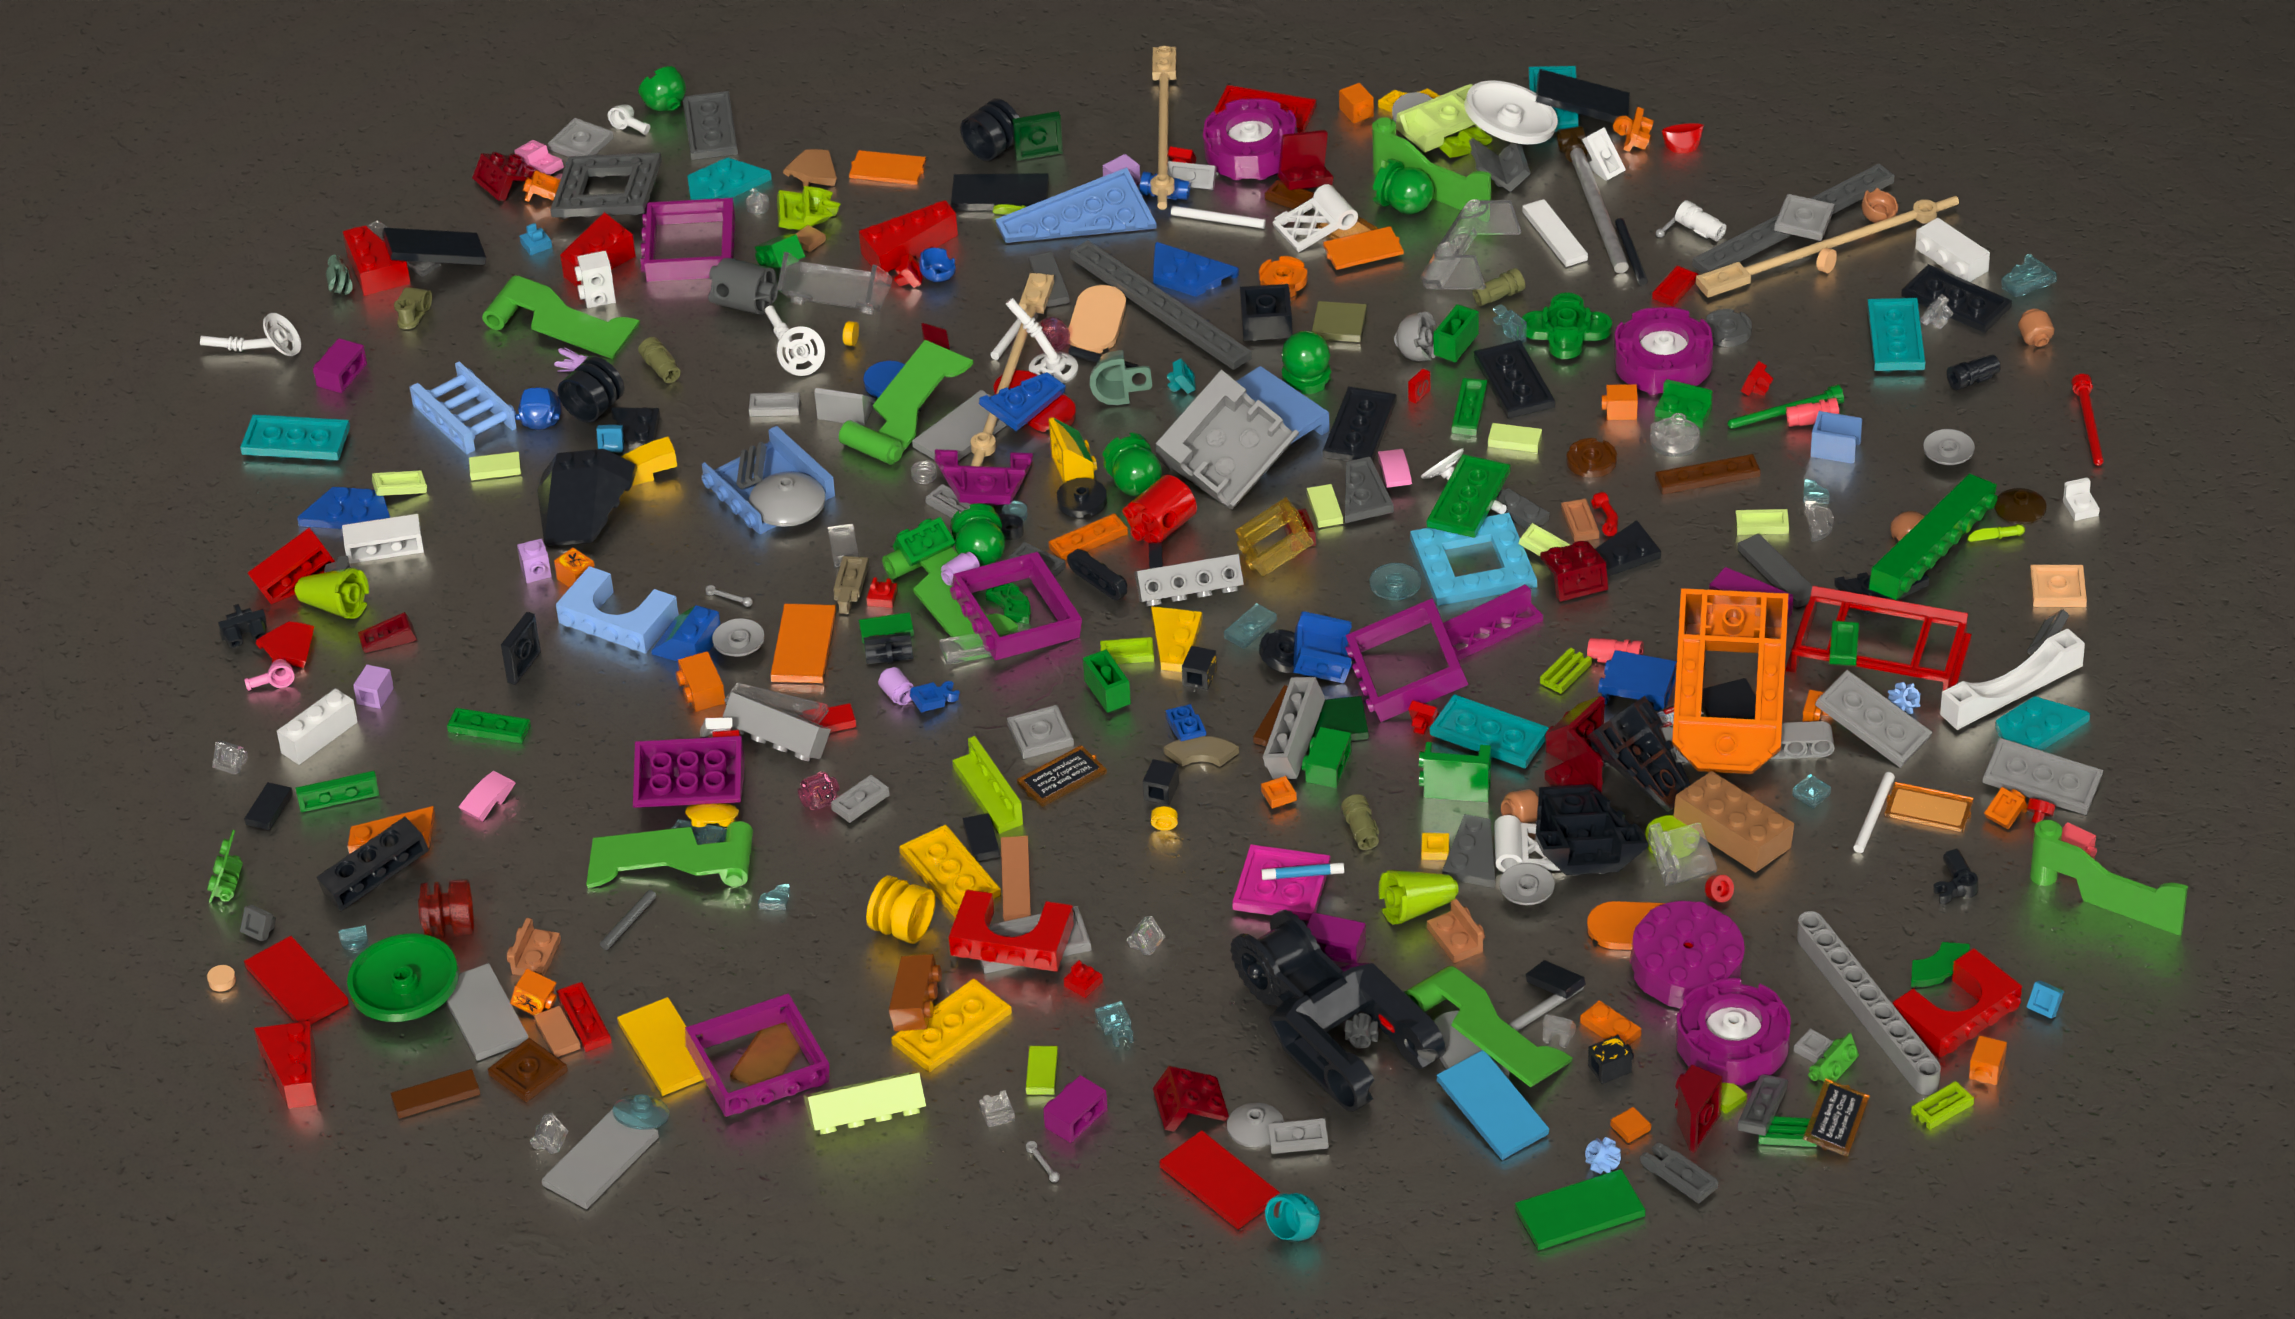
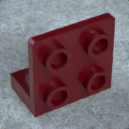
(1304, 160)
(497, 172)
(1576, 570)
(1581, 767)
(1187, 1092)

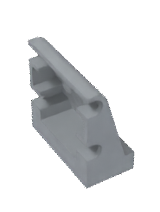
(1224, 441)

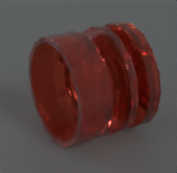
(446, 908)

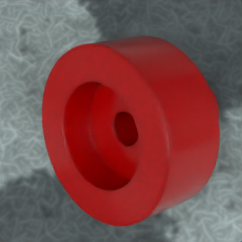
(2040, 809)
(1719, 888)

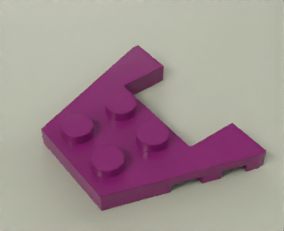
(981, 483)

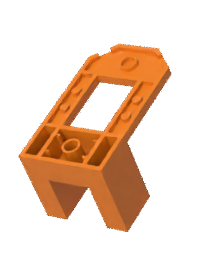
(1730, 624)

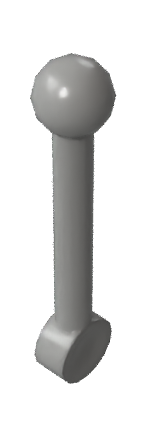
(1661, 232)
(711, 590)
(1031, 1147)

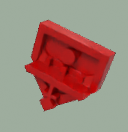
(288, 642)

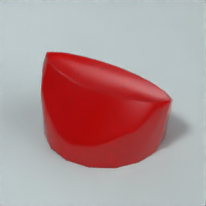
(1682, 137)

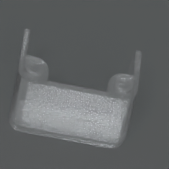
(1448, 264)
(833, 285)

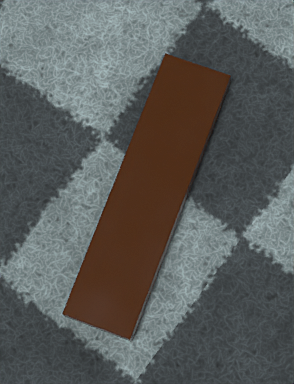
(1707, 474)

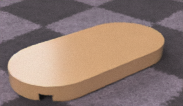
(1097, 318)

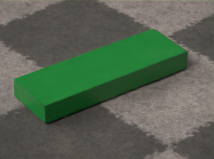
(1469, 406)
(488, 725)
(337, 791)

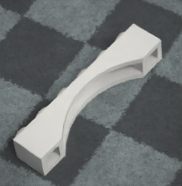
(2053, 659)

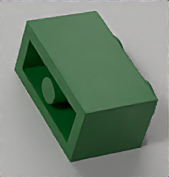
(772, 251)
(1456, 333)
(1106, 680)
(1327, 757)

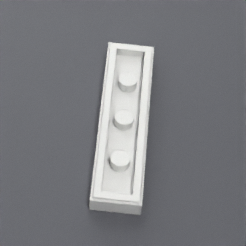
(1555, 233)

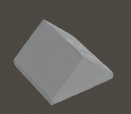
(843, 406)

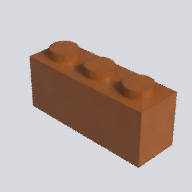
(914, 992)

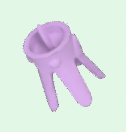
(569, 364)

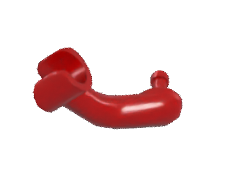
(1601, 500)

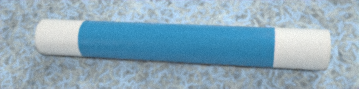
(1302, 871)

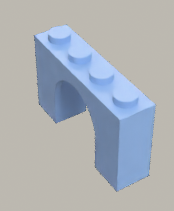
(634, 629)

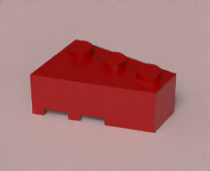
(600, 236)
(372, 262)
(284, 568)
(291, 1060)

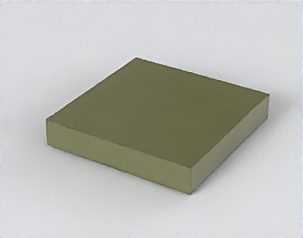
(1340, 321)

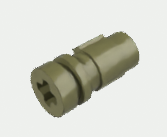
(1506, 284)
(659, 359)
(1359, 817)

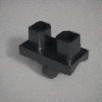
(241, 623)
(888, 648)

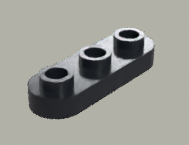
(1097, 574)

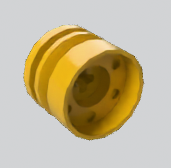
(900, 909)

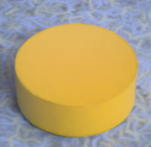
(850, 333)
(1164, 818)

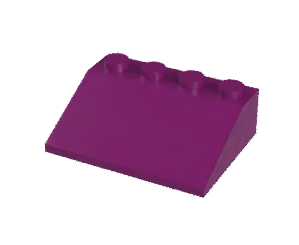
(688, 771)

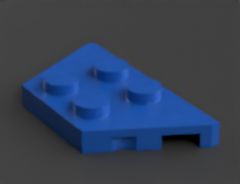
(1188, 271)
(343, 507)

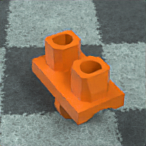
(1636, 130)

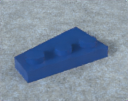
(1025, 401)

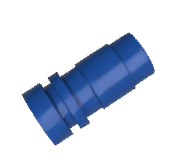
(1182, 187)

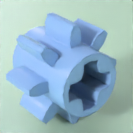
(1905, 697)
(1602, 1155)

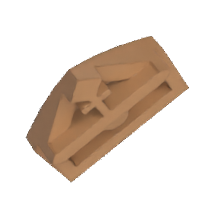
(813, 167)

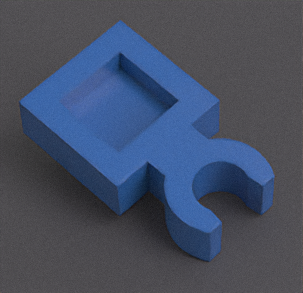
(932, 697)

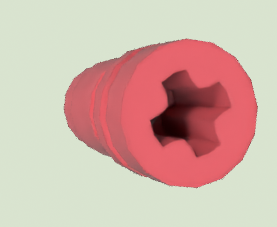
(1807, 413)
(1604, 648)

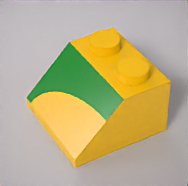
(1070, 452)

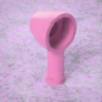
(275, 677)

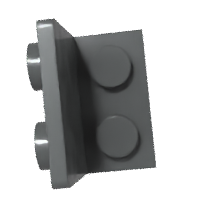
(1506, 169)

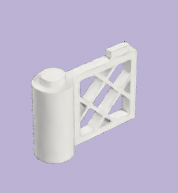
(1329, 209)
(1513, 844)

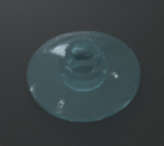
(1395, 581)
(640, 1111)

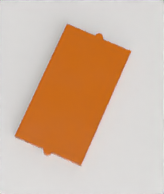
(887, 167)
(1363, 248)

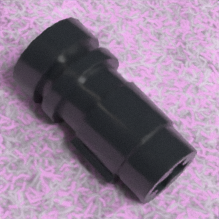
(1977, 370)

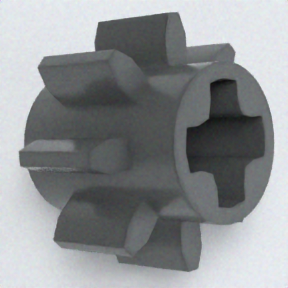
(1361, 1030)

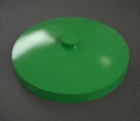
(403, 977)

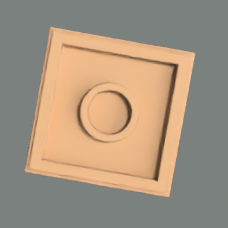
(2058, 586)

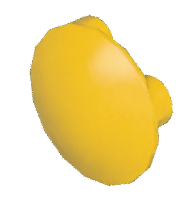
(712, 813)

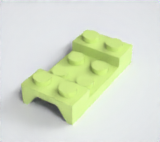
(1435, 119)

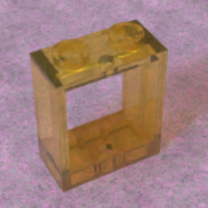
(1267, 523)

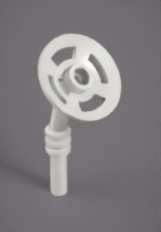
(276, 337)
(796, 347)
(1054, 361)
(1445, 469)

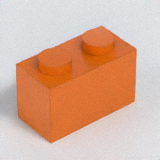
(700, 681)

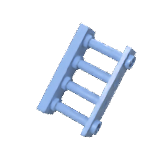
(452, 424)

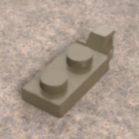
(850, 581)

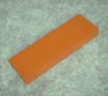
(1089, 536)

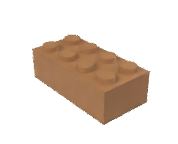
(1734, 821)

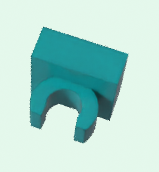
(1181, 377)

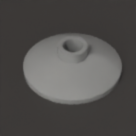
(1948, 447)
(738, 637)
(1527, 884)
(1250, 1122)

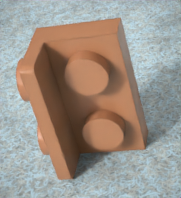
(1457, 933)
(532, 949)

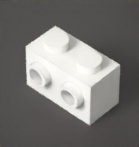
(595, 279)

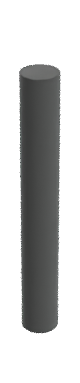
(628, 919)

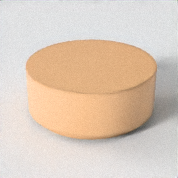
(1826, 260)
(221, 978)

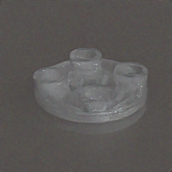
(1674, 436)

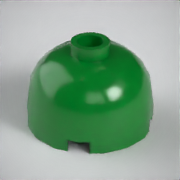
(663, 90)

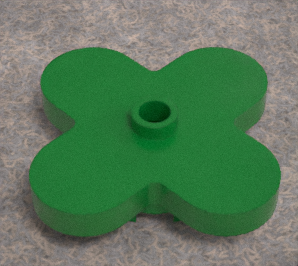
(1567, 325)

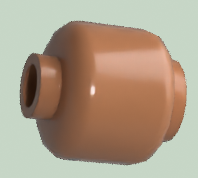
(2036, 327)
(1521, 804)

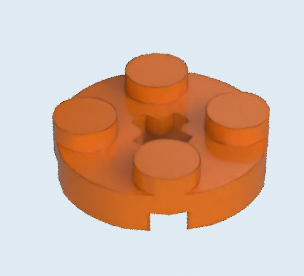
(1272, 273)

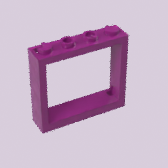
(682, 213)
(1009, 571)
(1422, 690)
(745, 1022)

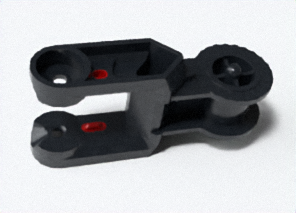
(1317, 995)

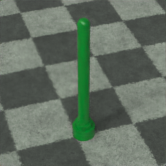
(1832, 392)

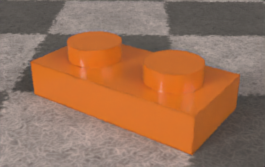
(1609, 1023)

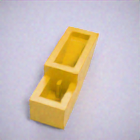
(652, 458)

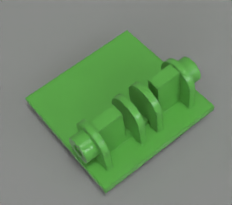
(227, 873)

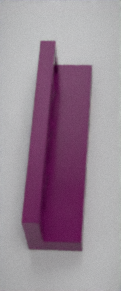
(1488, 615)

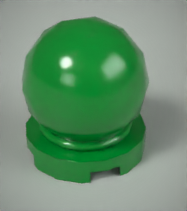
(1405, 188)
(1306, 362)
(1132, 464)
(979, 532)

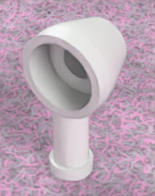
(622, 116)

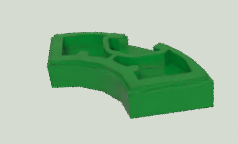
(1012, 601)
(1937, 967)

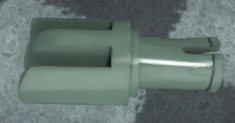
(338, 275)

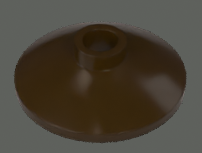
(2020, 506)

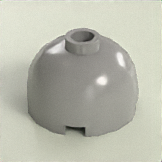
(1416, 336)

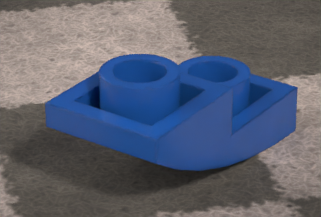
(1185, 723)

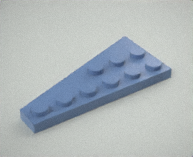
(1090, 209)

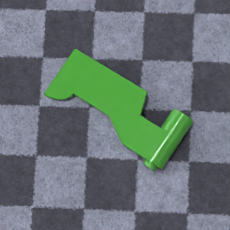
(1448, 186)
(557, 319)
(902, 401)
(937, 597)
(673, 849)
(2155, 907)
(1484, 1028)

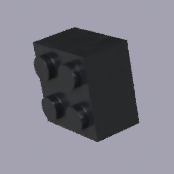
(1266, 312)

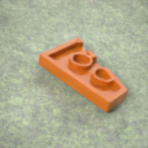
(421, 819)

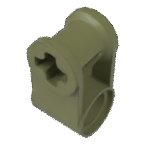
(412, 306)

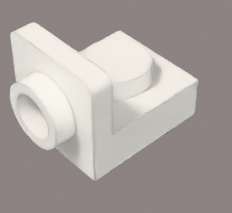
(2079, 499)

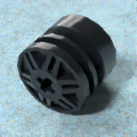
(989, 129)
(590, 389)

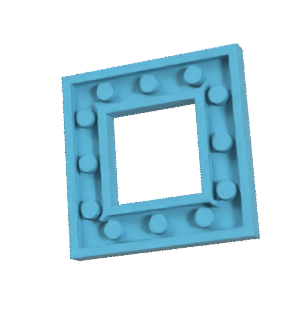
(1448, 589)

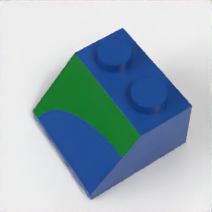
(688, 634)

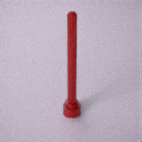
(2082, 387)

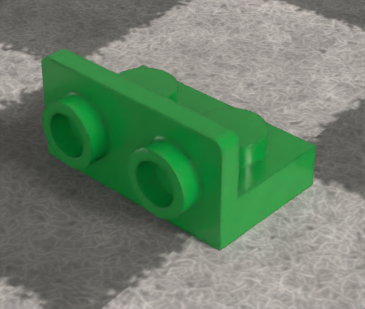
(1685, 399)
(924, 541)

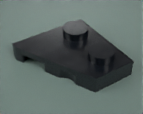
(638, 424)

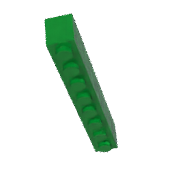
(1933, 536)

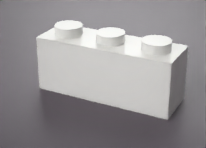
(1952, 250)
(382, 538)
(317, 726)

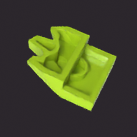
(805, 208)

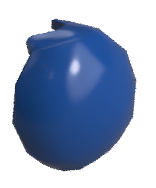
(936, 265)

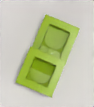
(1460, 145)

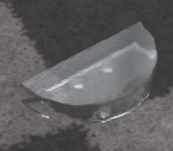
(1819, 520)

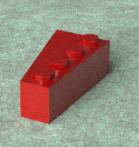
(909, 233)

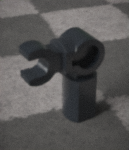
(1963, 882)

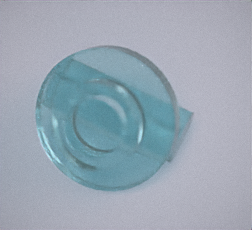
(353, 938)

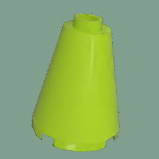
(335, 592)
(1414, 893)

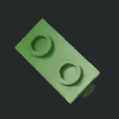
(1837, 1060)

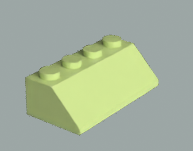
(864, 1101)

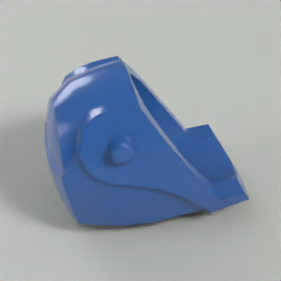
(539, 408)

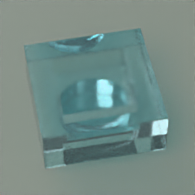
(1811, 791)

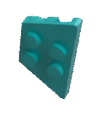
(725, 179)
(2040, 722)

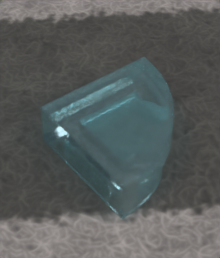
(1815, 493)
(775, 899)

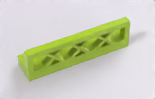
(989, 787)

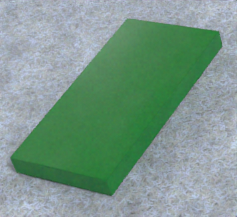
(1468, 496)
(1579, 1209)

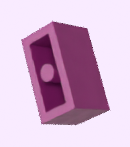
(339, 365)
(1338, 937)
(1075, 1108)

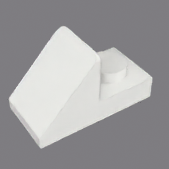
(1604, 156)

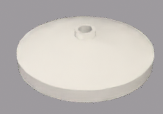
(1510, 112)

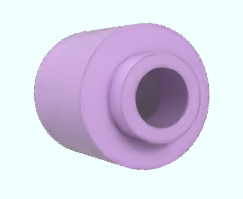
(960, 563)
(895, 685)

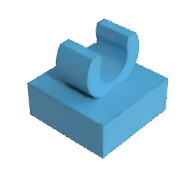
(535, 240)
(610, 437)
(2045, 999)

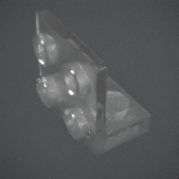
(1681, 853)

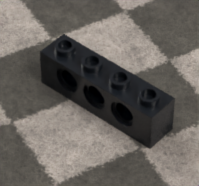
(372, 863)

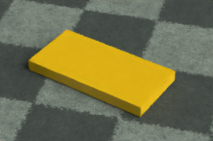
(947, 867)
(953, 1026)
(660, 1044)

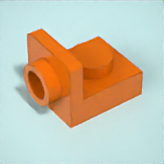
(542, 185)
(1811, 712)
(2006, 807)

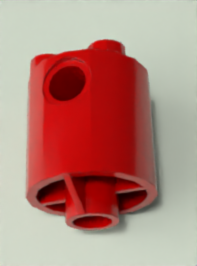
(1160, 509)

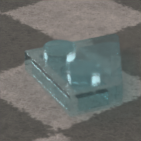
(2028, 277)

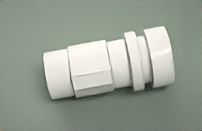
(1702, 222)

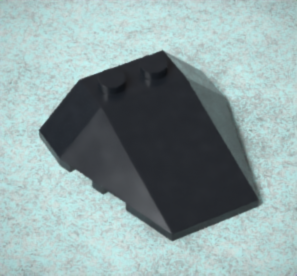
(580, 493)
(1640, 752)
(1584, 832)

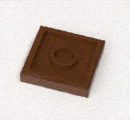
(527, 1070)

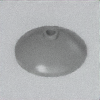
(787, 498)

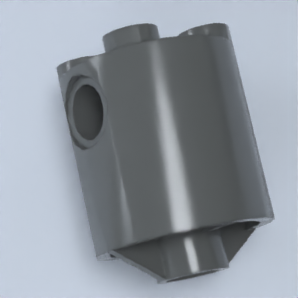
(742, 286)

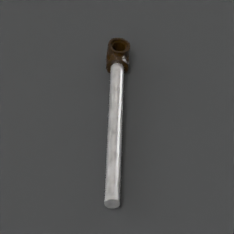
(1575, 151)

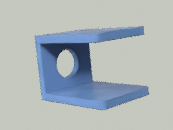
(1836, 437)

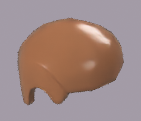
(1878, 205)
(1904, 523)

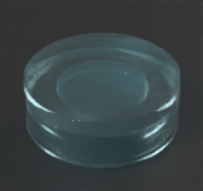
(1016, 508)

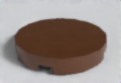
(1591, 458)

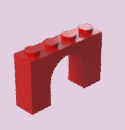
(1037, 949)
(1946, 1030)

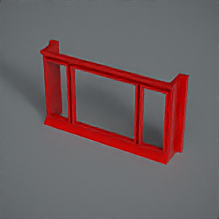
(1891, 607)

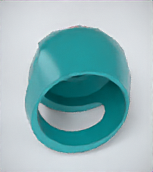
(1296, 1218)

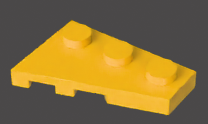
(1175, 634)

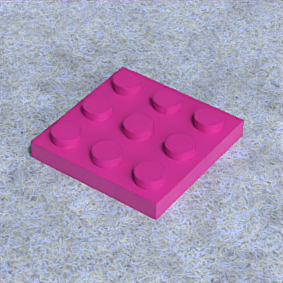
(1269, 896)

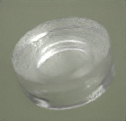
(923, 472)

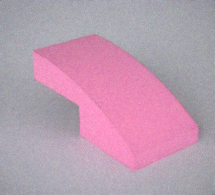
(537, 155)
(1394, 468)
(485, 794)

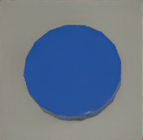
(880, 376)

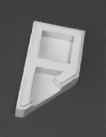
(715, 724)

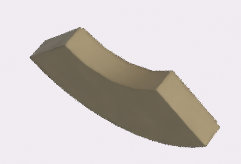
(1201, 749)

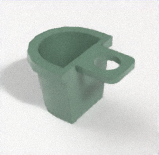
(1113, 381)

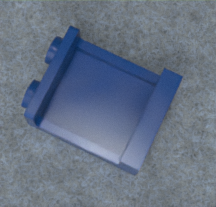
(1321, 647)
(1639, 676)

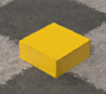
(1435, 846)

